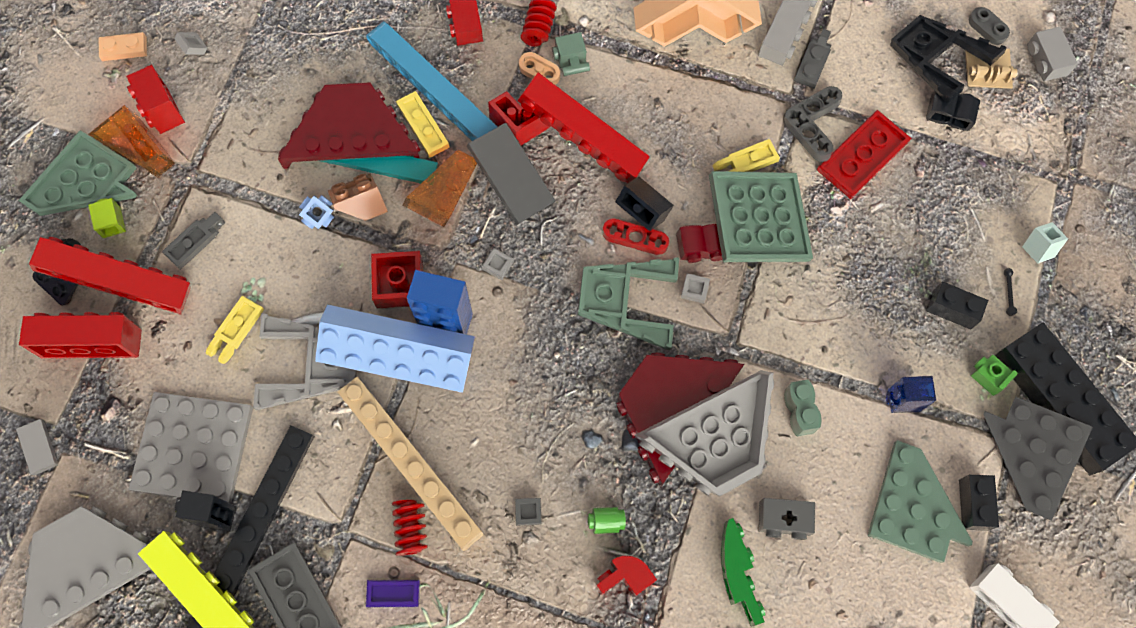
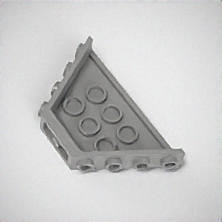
(718, 438)
(78, 564)

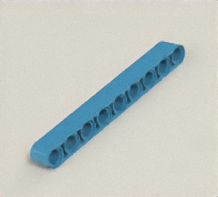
(429, 82)

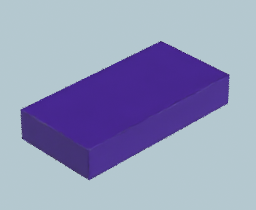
(392, 593)

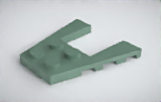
(606, 293)

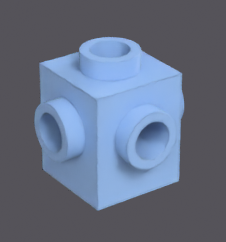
(309, 218)

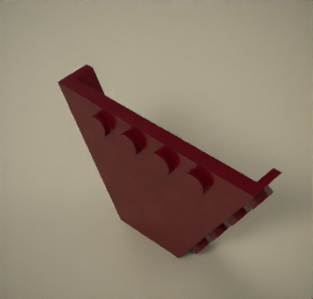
(348, 124)
(666, 387)

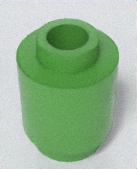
(606, 520)

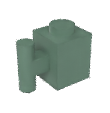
(571, 54)

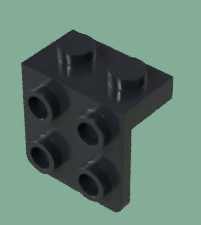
(57, 288)

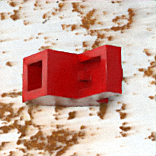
(629, 569)

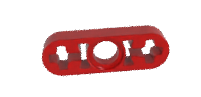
(649, 248)

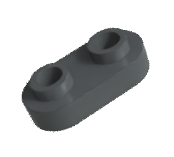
(988, 24)

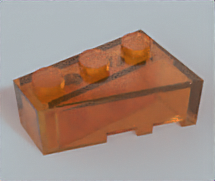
(132, 139)
(442, 189)

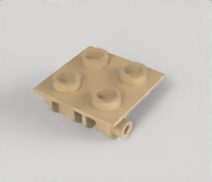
(994, 76)

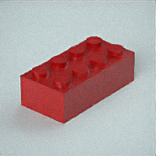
(80, 336)

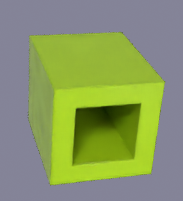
(107, 217)

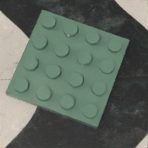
(760, 217)

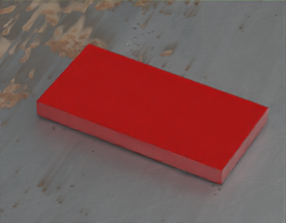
(864, 154)

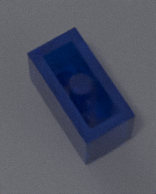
(911, 394)

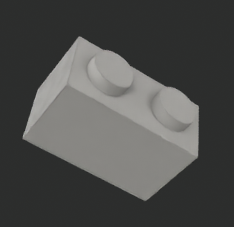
(1052, 54)

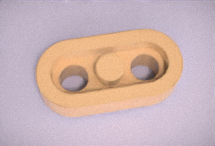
(540, 65)

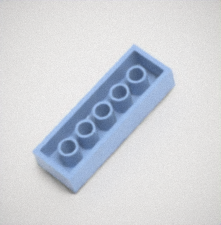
(394, 348)

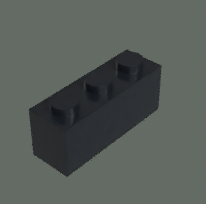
(205, 510)

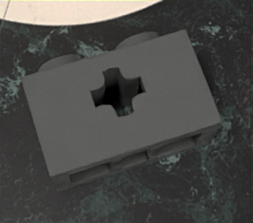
(800, 512)

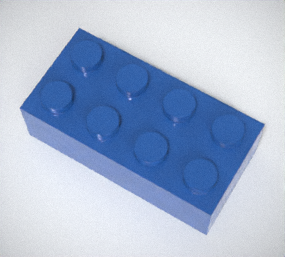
(440, 302)

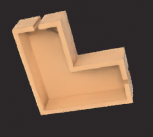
(672, 19)

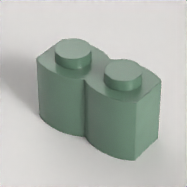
(800, 401)

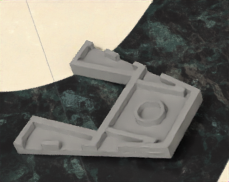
(319, 377)

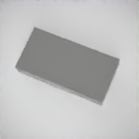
(37, 447)

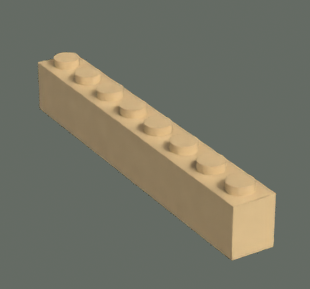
(411, 464)

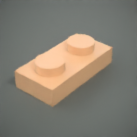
(122, 46)

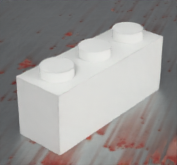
(1012, 600)

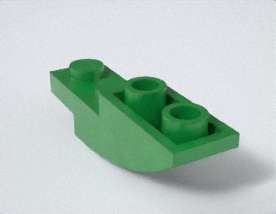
(734, 561)

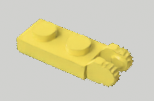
(750, 158)
(234, 328)

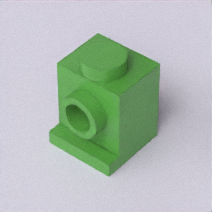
(986, 378)

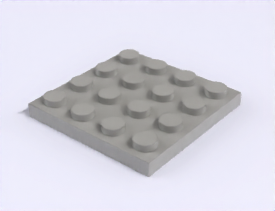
(191, 446)

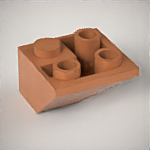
(358, 197)

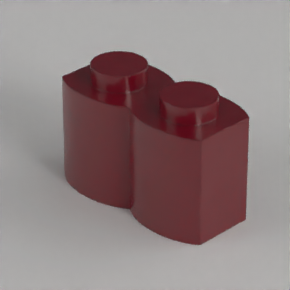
(698, 243)

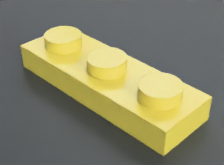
(422, 124)

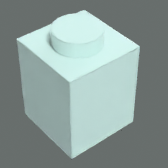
(1044, 242)

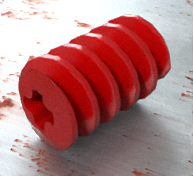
(538, 22)
(410, 526)

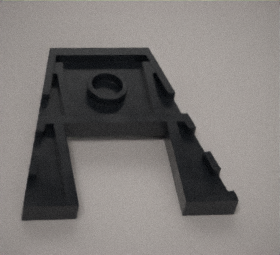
(927, 39)

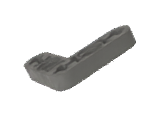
(807, 119)

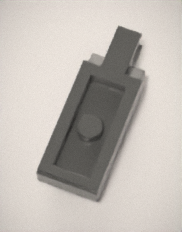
(814, 60)
(193, 240)

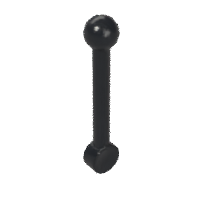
(1011, 310)

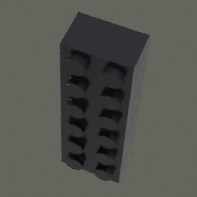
(1058, 384)

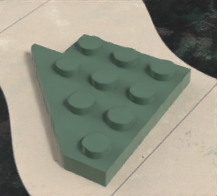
(80, 177)
(915, 508)

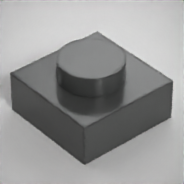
(528, 511)

